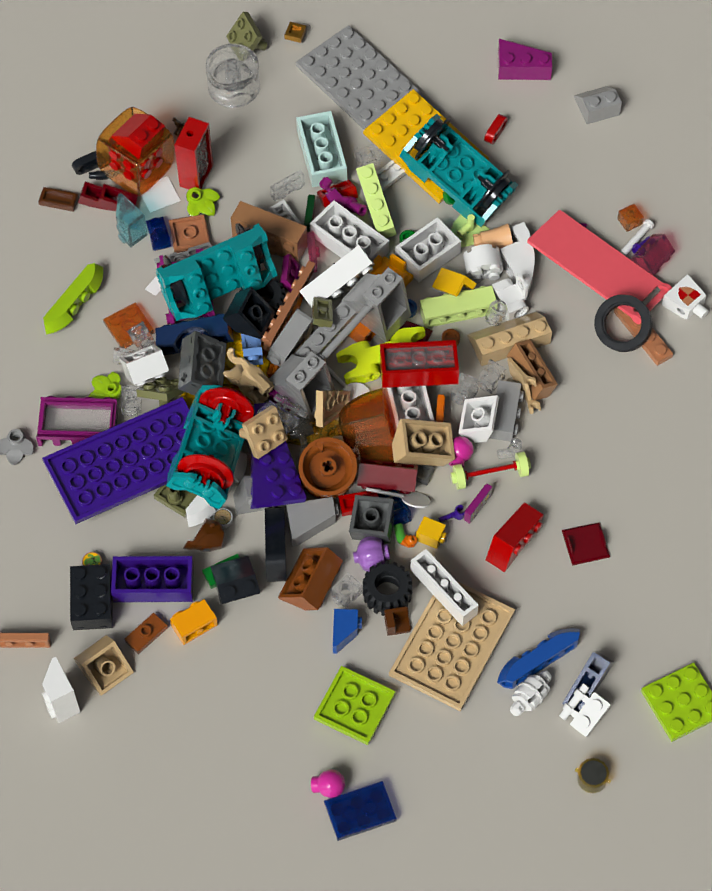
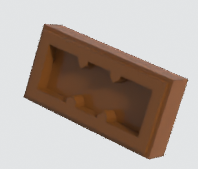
(145, 633)

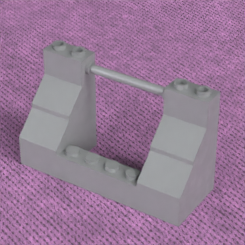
(375, 302)

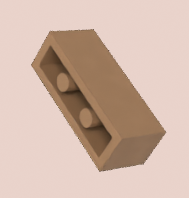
(532, 364)

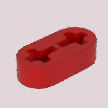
(495, 129)

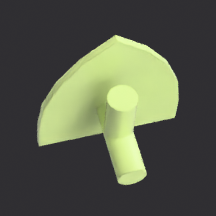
(465, 228)

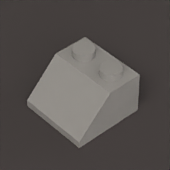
(599, 104)

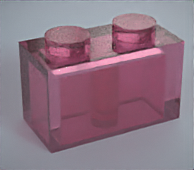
(653, 253)

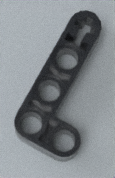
(275, 544)

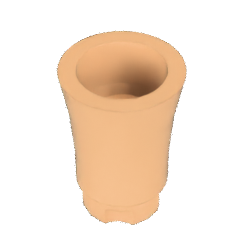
(497, 237)

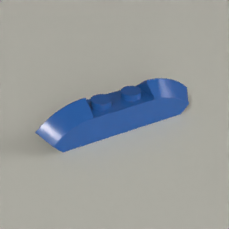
(532, 662)

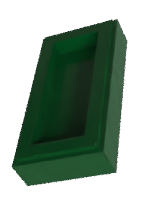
(310, 210)

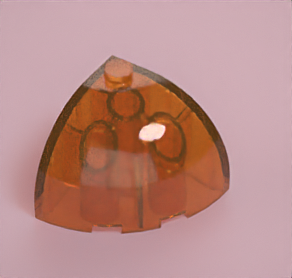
(367, 426)

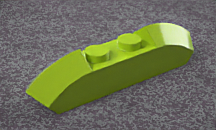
(76, 294)

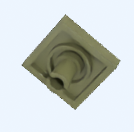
(160, 389)

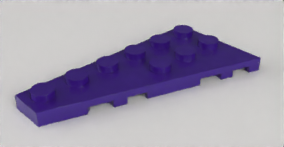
(275, 477)

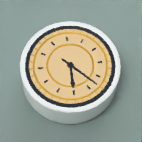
(224, 516)

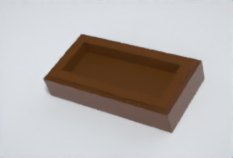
(58, 199)

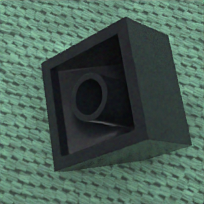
(249, 313)
(235, 579)

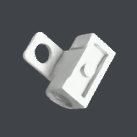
(513, 295)

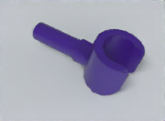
(459, 516)

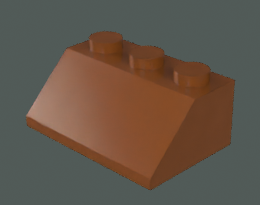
(311, 578)

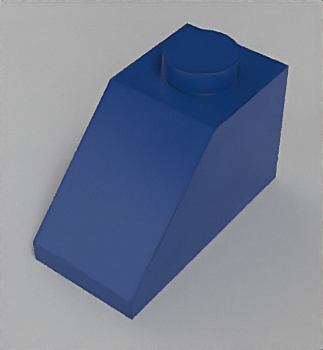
(345, 627)

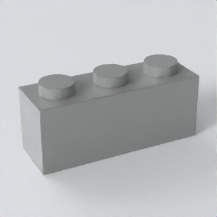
(507, 410)

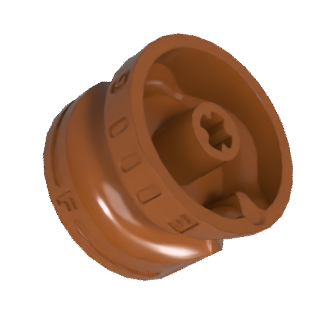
(329, 453)

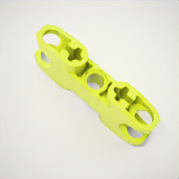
(368, 357)

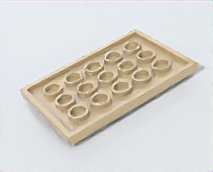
(448, 657)

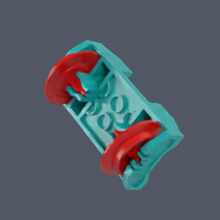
(210, 444)

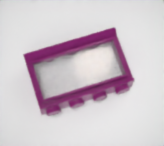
(74, 418)

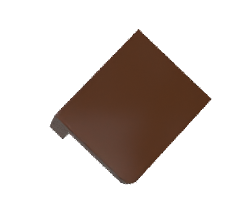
(397, 621)

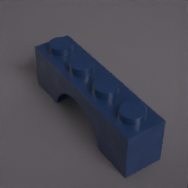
(170, 336)

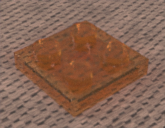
(122, 321)

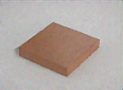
(188, 232)

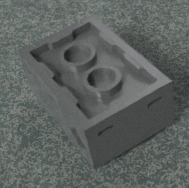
(201, 362)

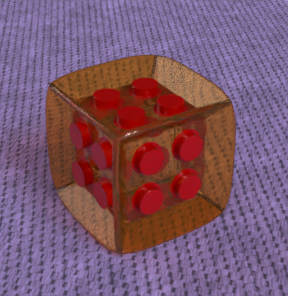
(123, 167)

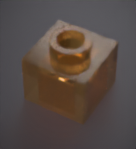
(630, 217)

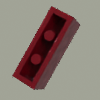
(387, 475)

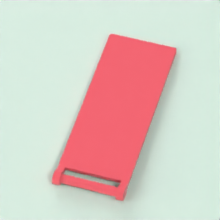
(596, 262)

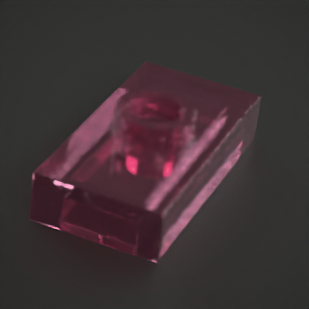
(313, 251)

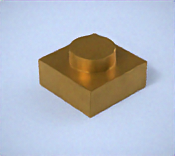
(295, 32)

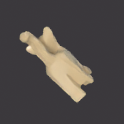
(248, 378)

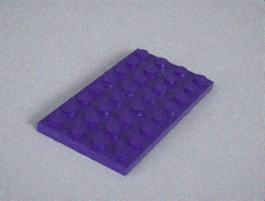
(118, 461)

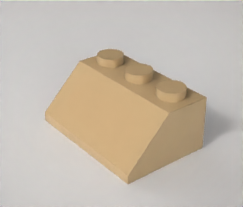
(423, 443)

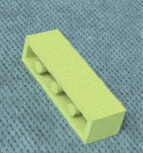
(376, 200)
(452, 309)

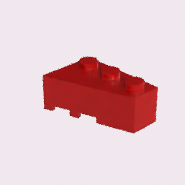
(514, 536)

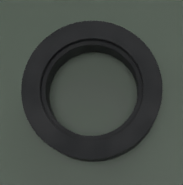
(600, 323)

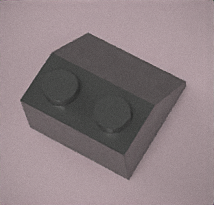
(372, 518)

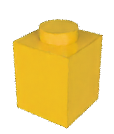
(431, 532)

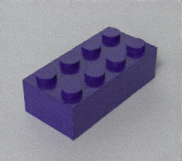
(152, 579)

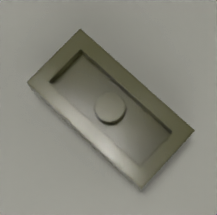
(322, 312)

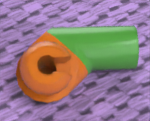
(402, 538)

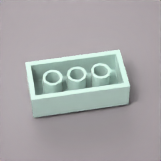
(321, 148)

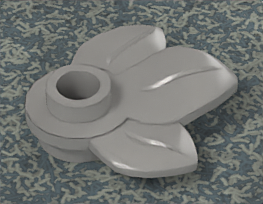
(15, 449)

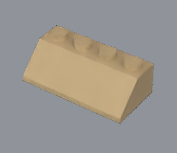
(497, 341)

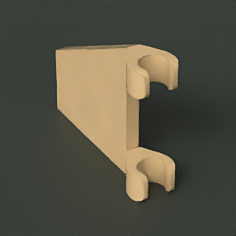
(520, 377)

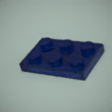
(360, 811)

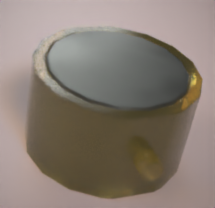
(592, 775)

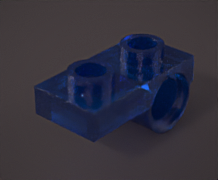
(158, 233)

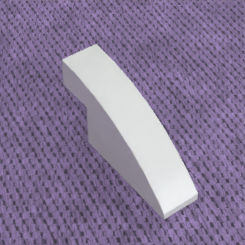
(519, 256)

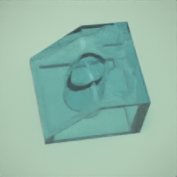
(130, 222)

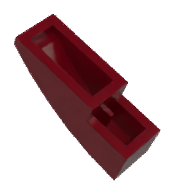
(103, 197)

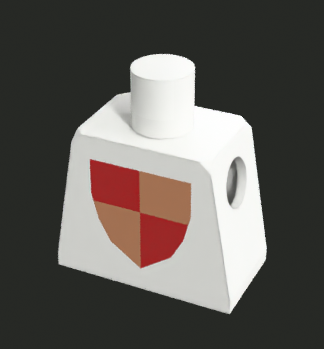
(686, 299)

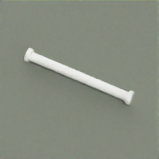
(647, 225)

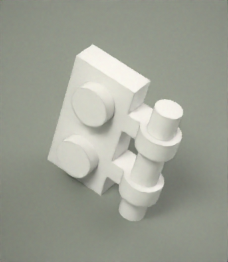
(591, 712)

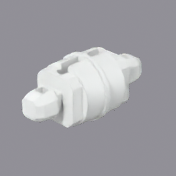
(530, 693)

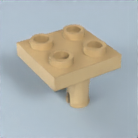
(263, 432)

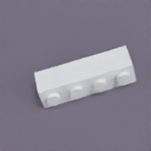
(444, 587)

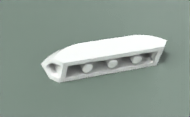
(199, 507)

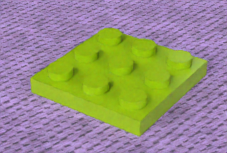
(680, 701)
(354, 705)

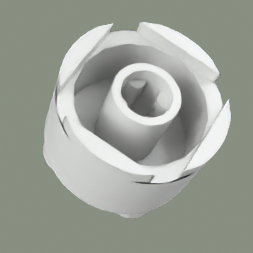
(483, 263)

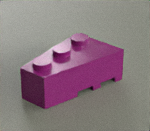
(523, 62)

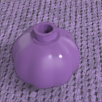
(370, 552)

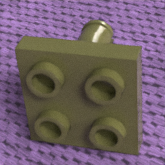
(246, 33)
(174, 499)

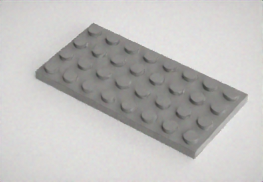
(356, 76)

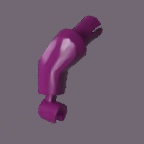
(348, 202)

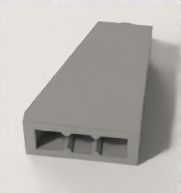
(290, 338)
(310, 518)

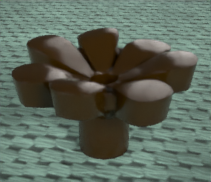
(179, 125)

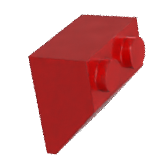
(139, 134)

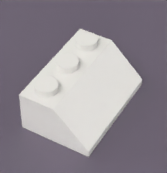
(59, 693)

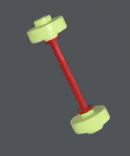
(521, 464)

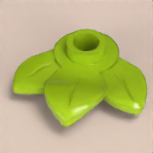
(202, 204)
(106, 386)

